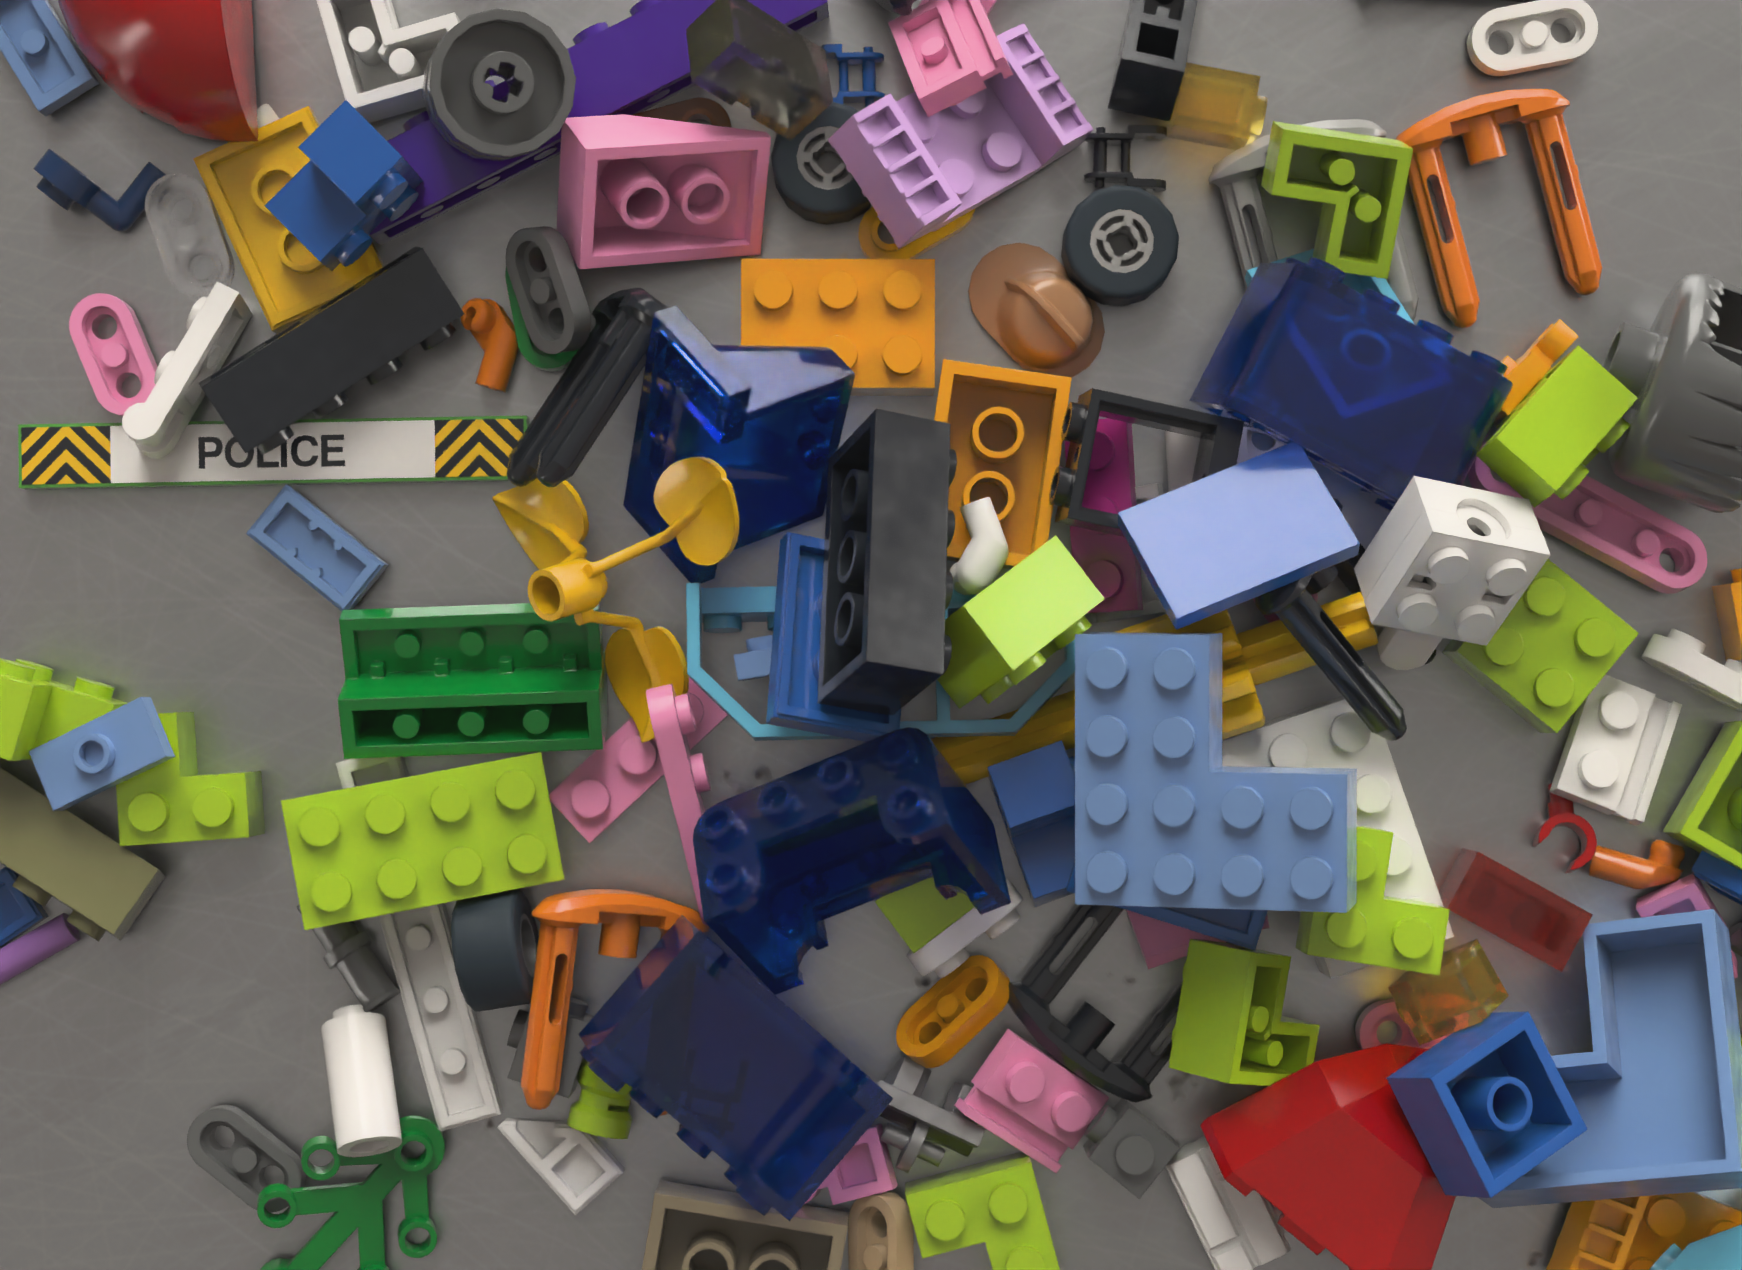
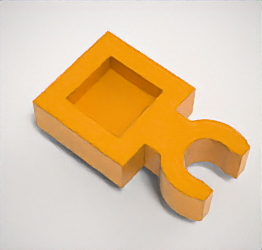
(1535, 363)

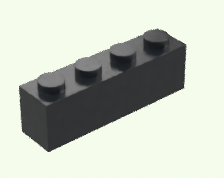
(332, 350)

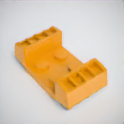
(1636, 1230)

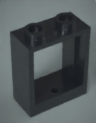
(1216, 450)

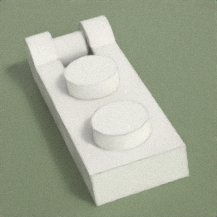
(211, 334)

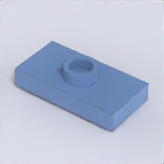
(317, 549)
(101, 753)

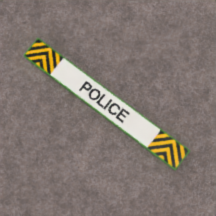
(316, 454)

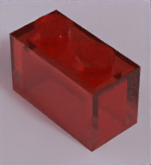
(1513, 909)

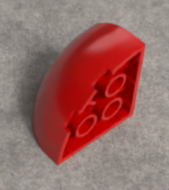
(175, 60)

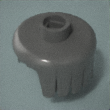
(1686, 394)

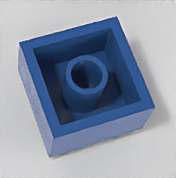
(1487, 1104)

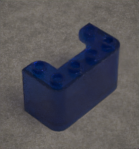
(1352, 381)
(836, 840)
(732, 1070)

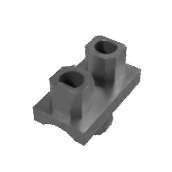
(923, 1119)

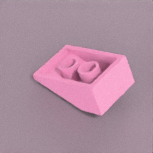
(659, 190)

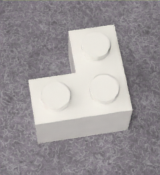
(376, 59)

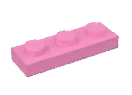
(623, 771)

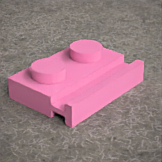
(948, 51)
(1031, 1100)

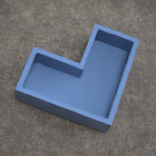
(1165, 816)
(1661, 1071)

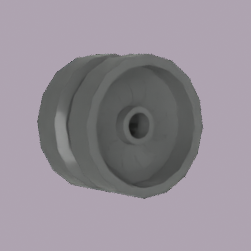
(528, 60)

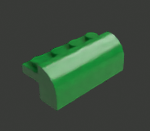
(470, 682)

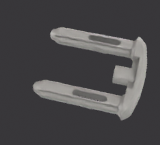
(1240, 190)

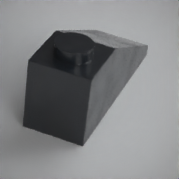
(1152, 57)

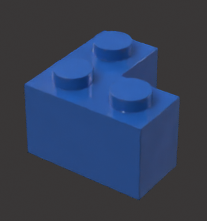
(344, 188)
(1039, 814)

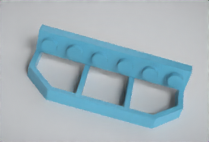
(727, 607)

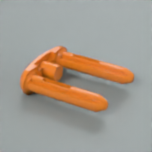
(1479, 124)
(560, 919)

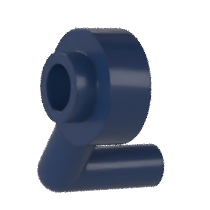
(68, 185)

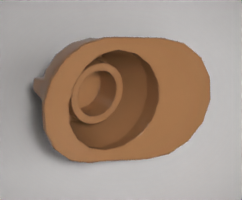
(1036, 310)

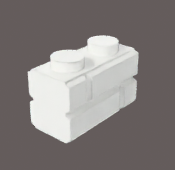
(1232, 1228)

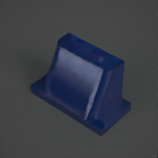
(753, 410)

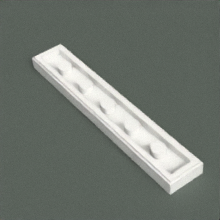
(437, 1013)

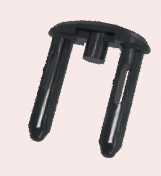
(587, 391)
(1332, 650)
(1078, 1040)

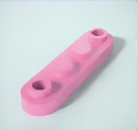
(1614, 531)
(684, 773)

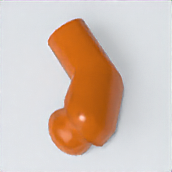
(496, 337)
(1636, 872)

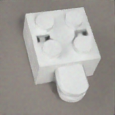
(1447, 568)

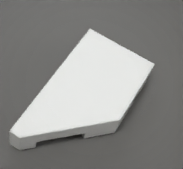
(565, 1158)

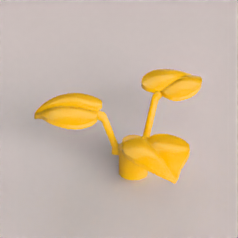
(553, 523)

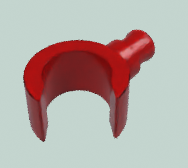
(1562, 814)

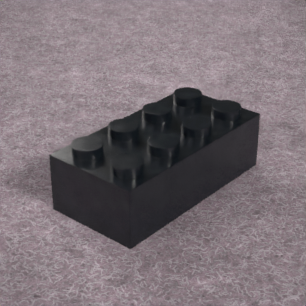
(886, 563)

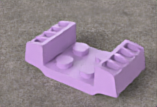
(944, 165)

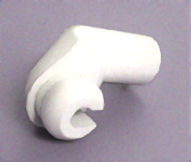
(984, 553)

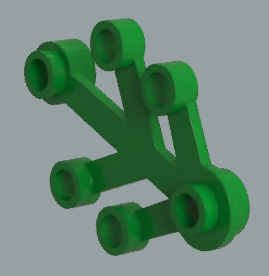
(360, 1203)

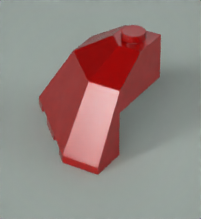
(1338, 1161)

